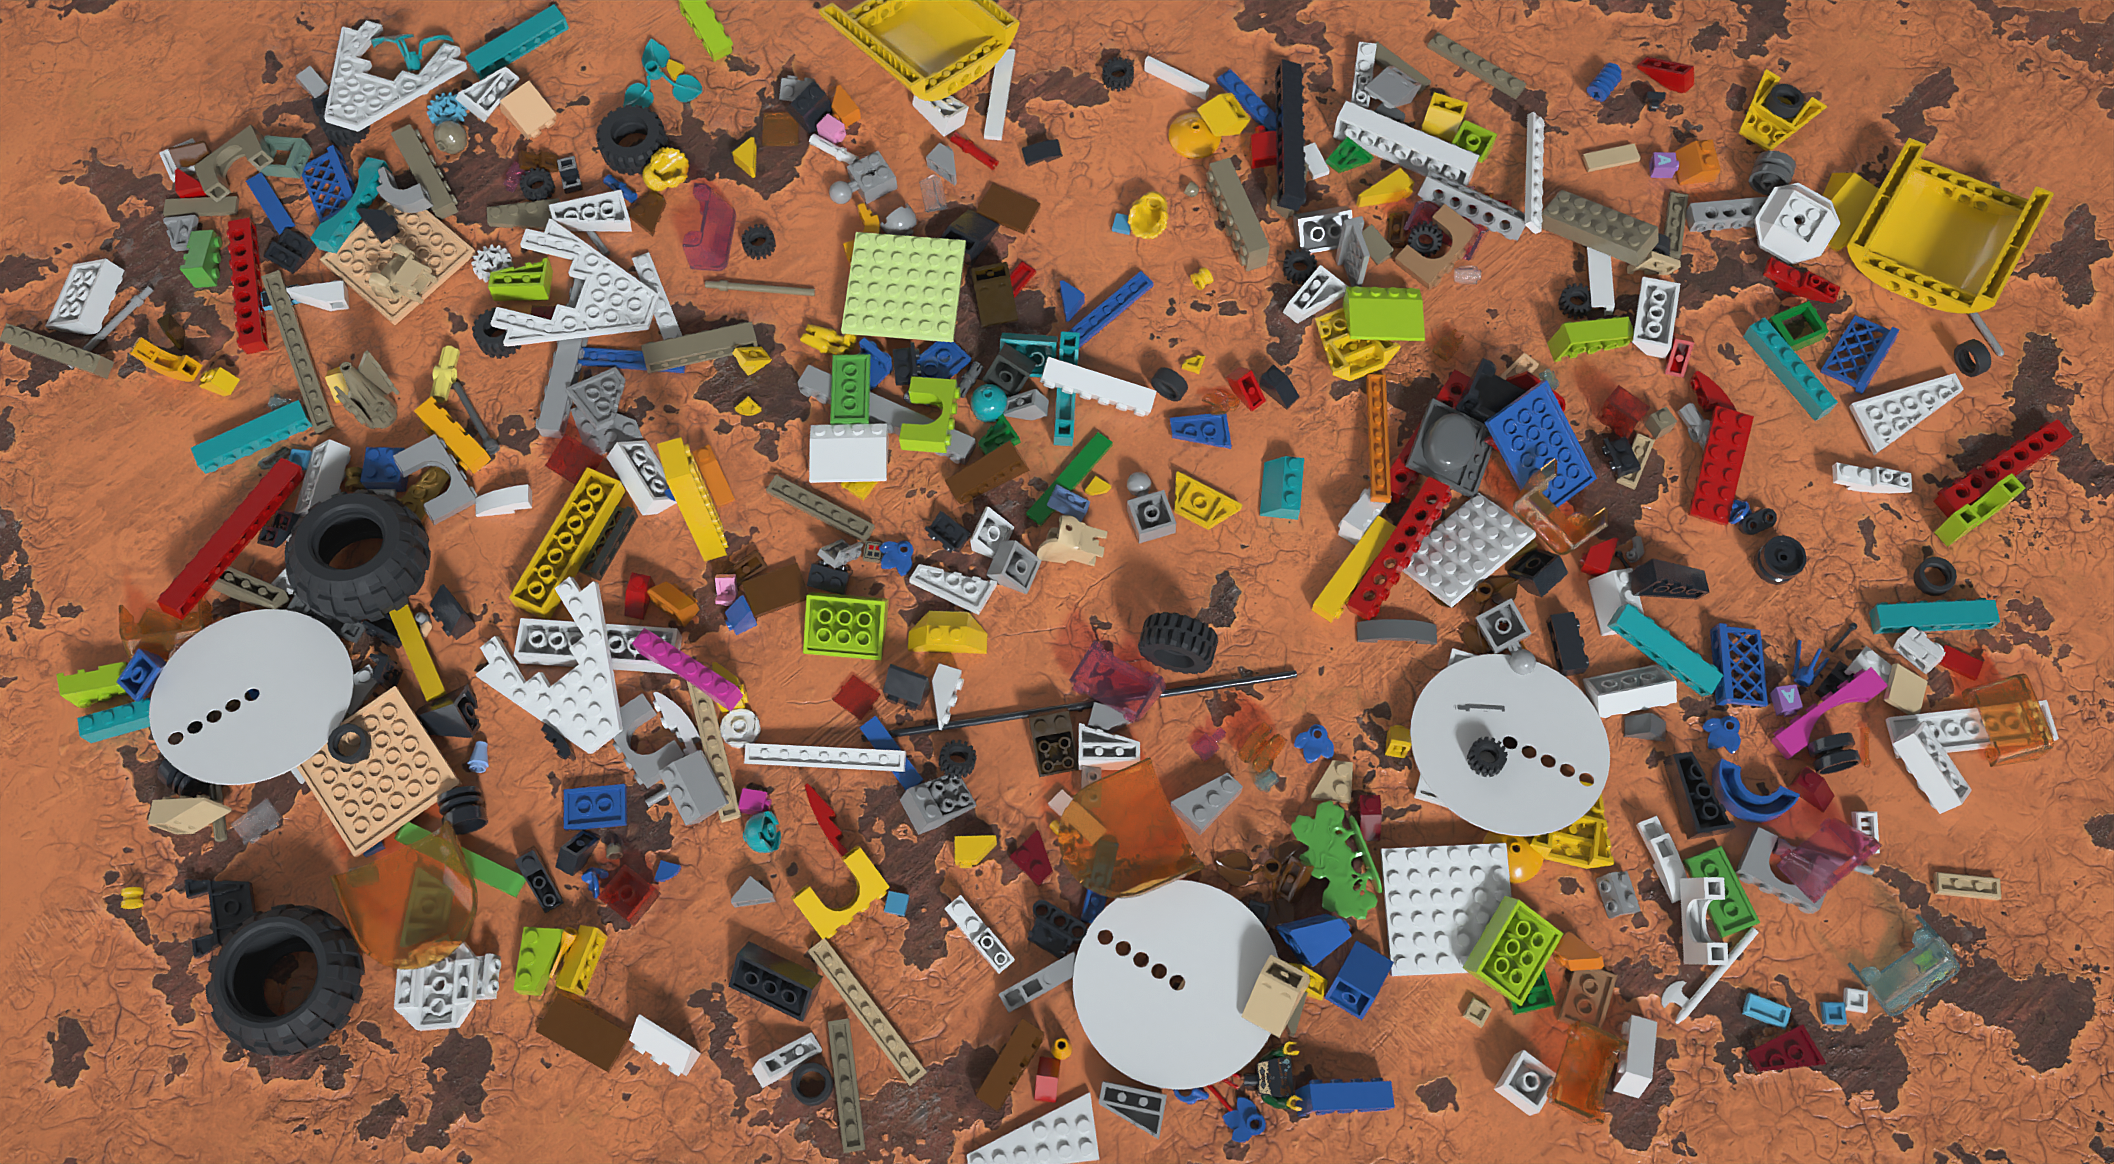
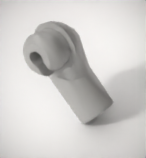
(1637, 551)

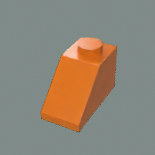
(844, 107)
(1576, 954)

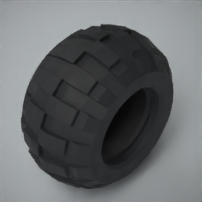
(372, 587)
(247, 957)

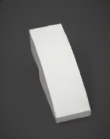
(504, 501)

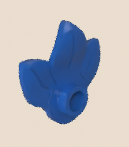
(895, 558)
(1721, 736)
(1315, 747)
(1241, 1119)

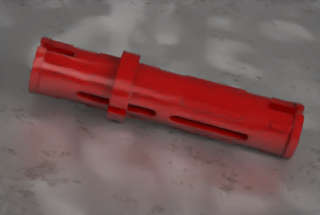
(968, 147)

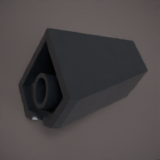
(451, 714)

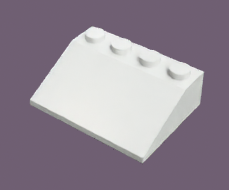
(86, 297)
(848, 453)

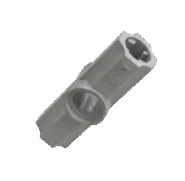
(1697, 426)

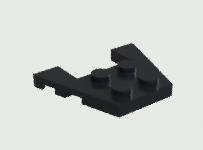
(228, 905)

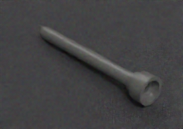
(489, 444)

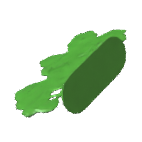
(1333, 860)

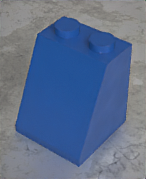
(1314, 937)
(1359, 980)

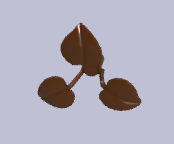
(1499, 590)
(1237, 867)

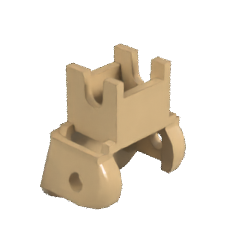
(402, 276)
(1074, 545)

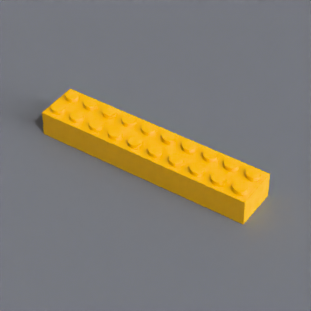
(693, 498)

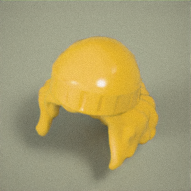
(666, 169)
(1148, 215)

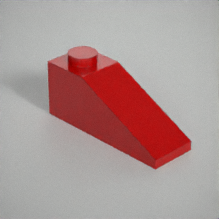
(1670, 74)

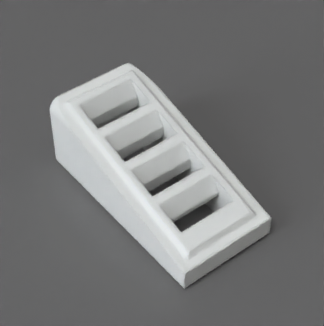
(1872, 823)

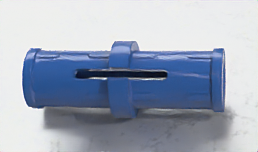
(615, 185)

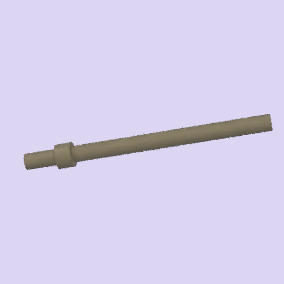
(724, 285)

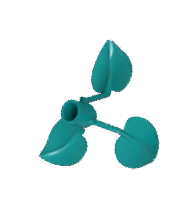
(411, 58)
(653, 59)

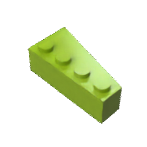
(706, 27)
(1590, 337)

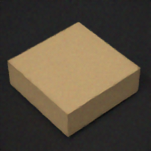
(1477, 1012)

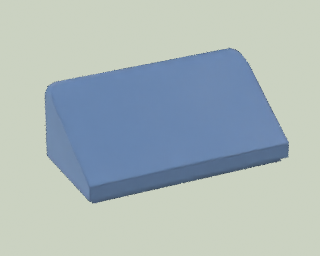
(1068, 503)

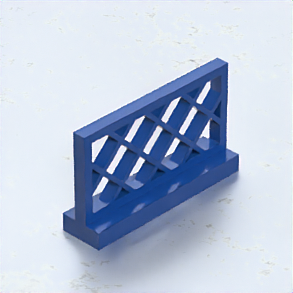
(342, 175)
(1872, 363)
(1721, 659)

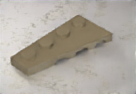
(523, 215)

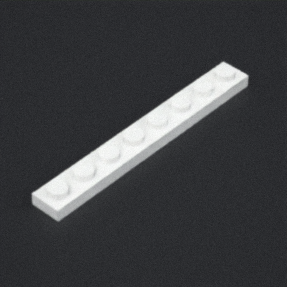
(1534, 172)
(825, 757)

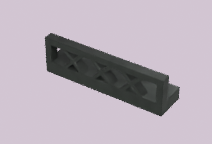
(610, 545)

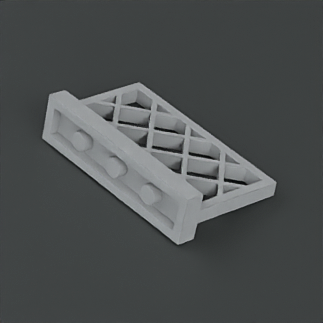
(1353, 251)

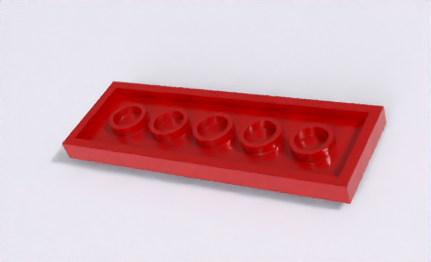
(1721, 465)

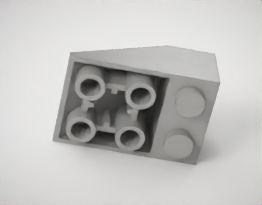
(1393, 87)
(936, 802)

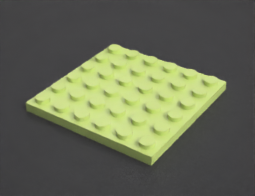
(904, 287)

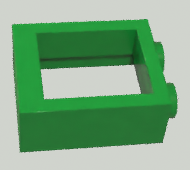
(1813, 319)

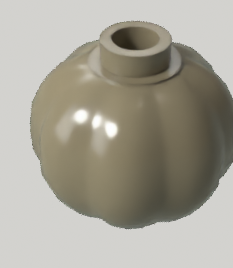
(450, 137)

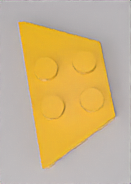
(1201, 503)

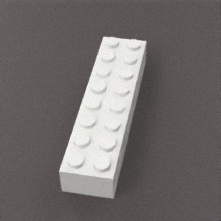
(1404, 144)
(549, 644)

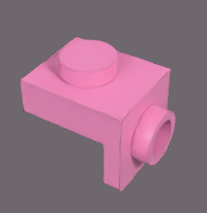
(726, 589)

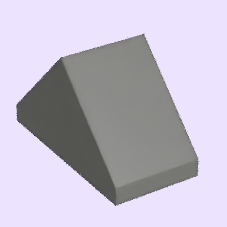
(311, 82)
(752, 894)

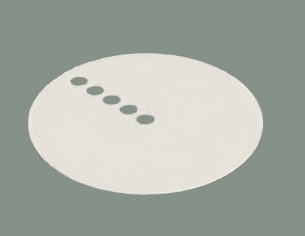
(302, 696)
(1539, 712)
(1162, 1032)

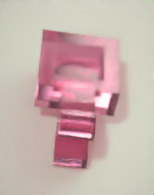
(513, 177)
(1207, 746)

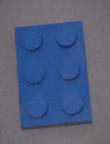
(942, 360)
(595, 807)

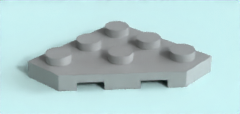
(599, 397)
(602, 441)

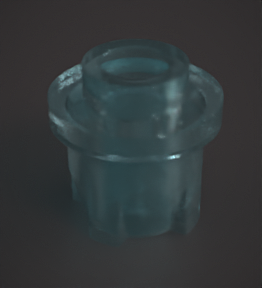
(1550, 377)
(277, 402)
(1266, 780)

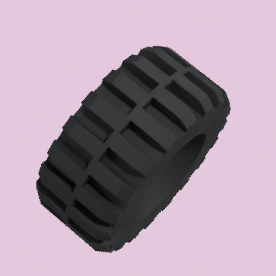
(626, 122)
(1178, 643)

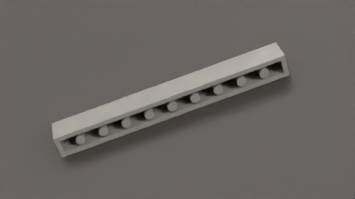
(564, 373)
(819, 385)

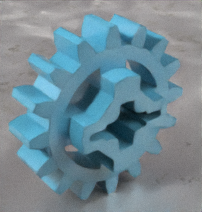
(446, 109)

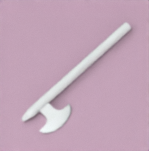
(1674, 991)

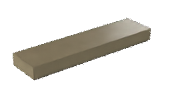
(1385, 58)
(201, 207)
(1675, 222)

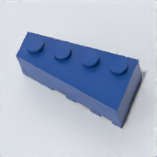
(1345, 1097)

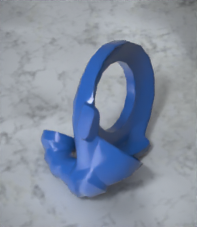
(1738, 507)
(591, 878)
(1197, 1094)

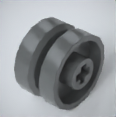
(1771, 171)

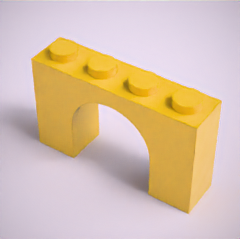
(869, 886)

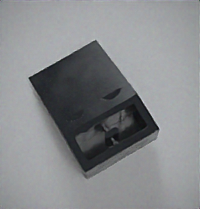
(975, 230)

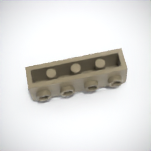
(251, 590)

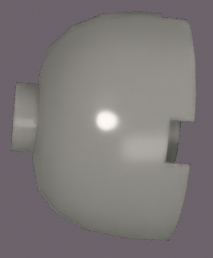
(900, 222)

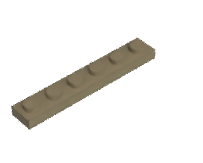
(1476, 65)
(820, 509)
(846, 1086)

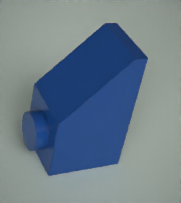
(740, 616)

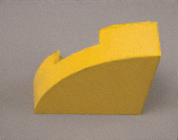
(674, 69)
(1194, 364)
(748, 407)
(1097, 487)

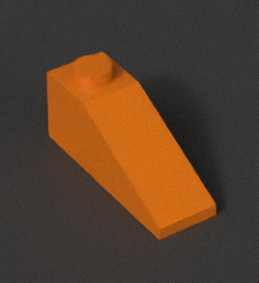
(713, 476)

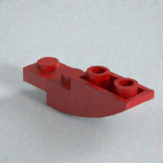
(1801, 284)
(1709, 393)

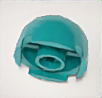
(988, 402)
(761, 833)

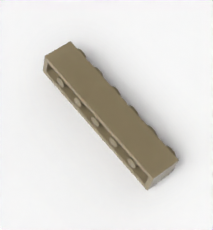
(424, 171)
(697, 347)
(56, 351)

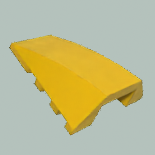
(1768, 129)
(1851, 199)
(1351, 357)
(1580, 843)

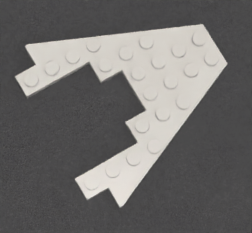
(361, 98)
(607, 304)
(582, 702)

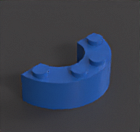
(1742, 802)

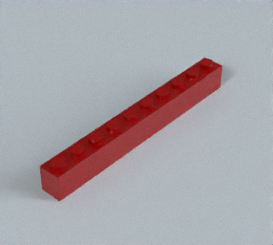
(230, 539)

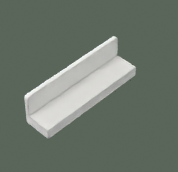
(1600, 280)

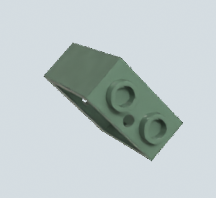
(297, 160)

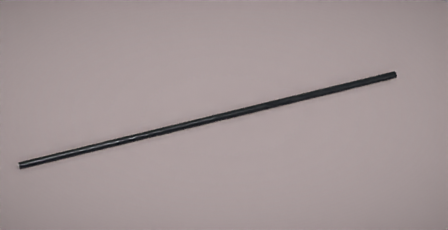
(1087, 704)

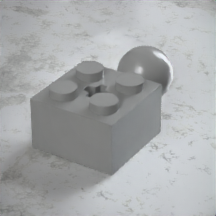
(869, 177)
(1154, 505)
(1521, 660)

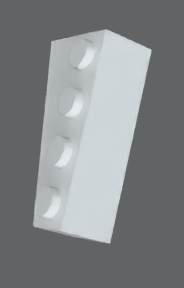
(593, 213)

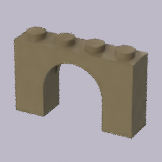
(214, 167)

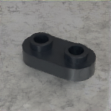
(1759, 521)

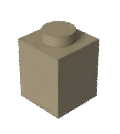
(1660, 423)

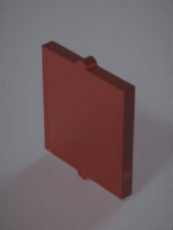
(856, 697)

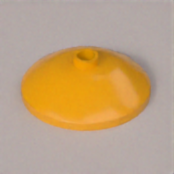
(1189, 141)
(1521, 864)

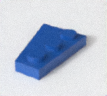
(1202, 429)

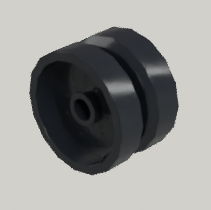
(1780, 560)
(1834, 753)

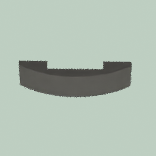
(1397, 630)
(346, 631)

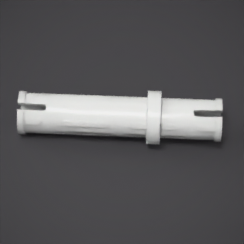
(839, 152)

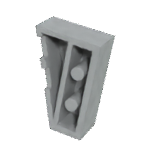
(1207, 802)

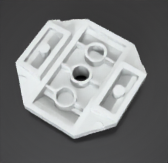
(1786, 239)
(423, 1000)

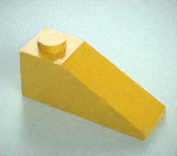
(1388, 190)

